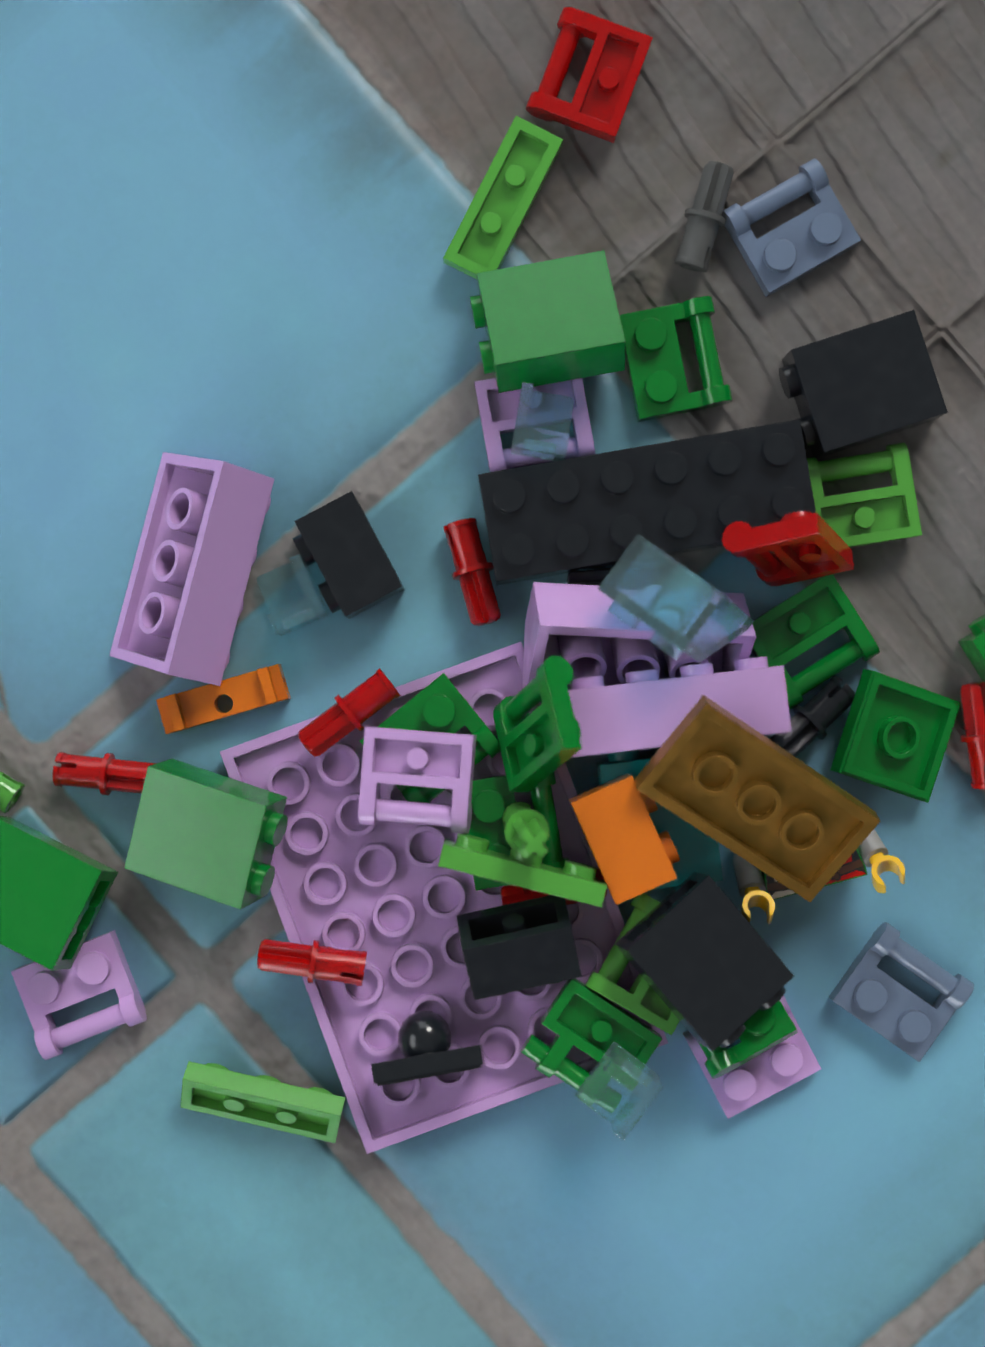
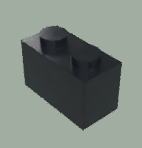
(347, 555)
(518, 946)

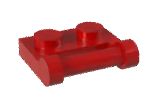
(605, 81)
(799, 547)

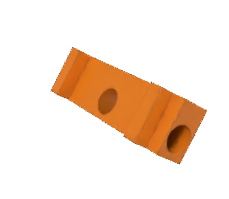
(200, 704)

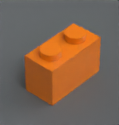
(624, 838)

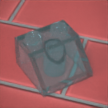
(673, 602)

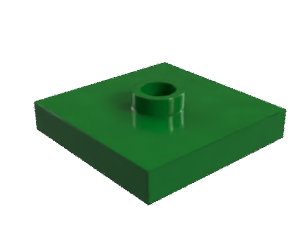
(895, 735)

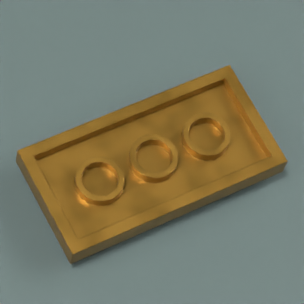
(756, 799)

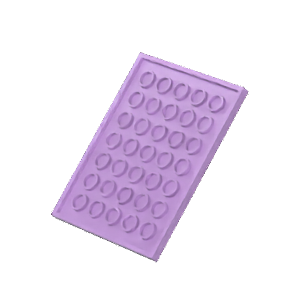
(389, 897)

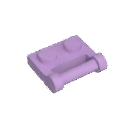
(499, 416)
(420, 761)
(95, 970)
(762, 1075)

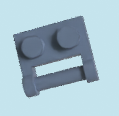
(799, 243)
(891, 1006)

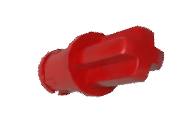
(472, 571)
(348, 713)
(974, 721)
(100, 773)
(312, 961)

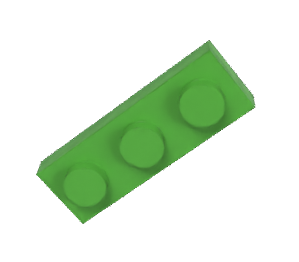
(503, 199)
(572, 882)
(262, 1101)

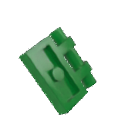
(590, 1024)

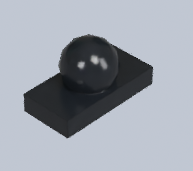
(426, 1044)

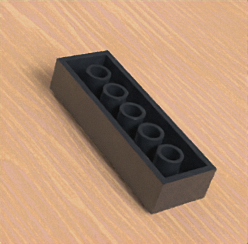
(670, 493)

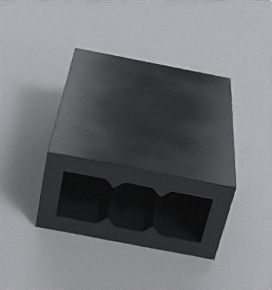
(862, 384)
(705, 961)

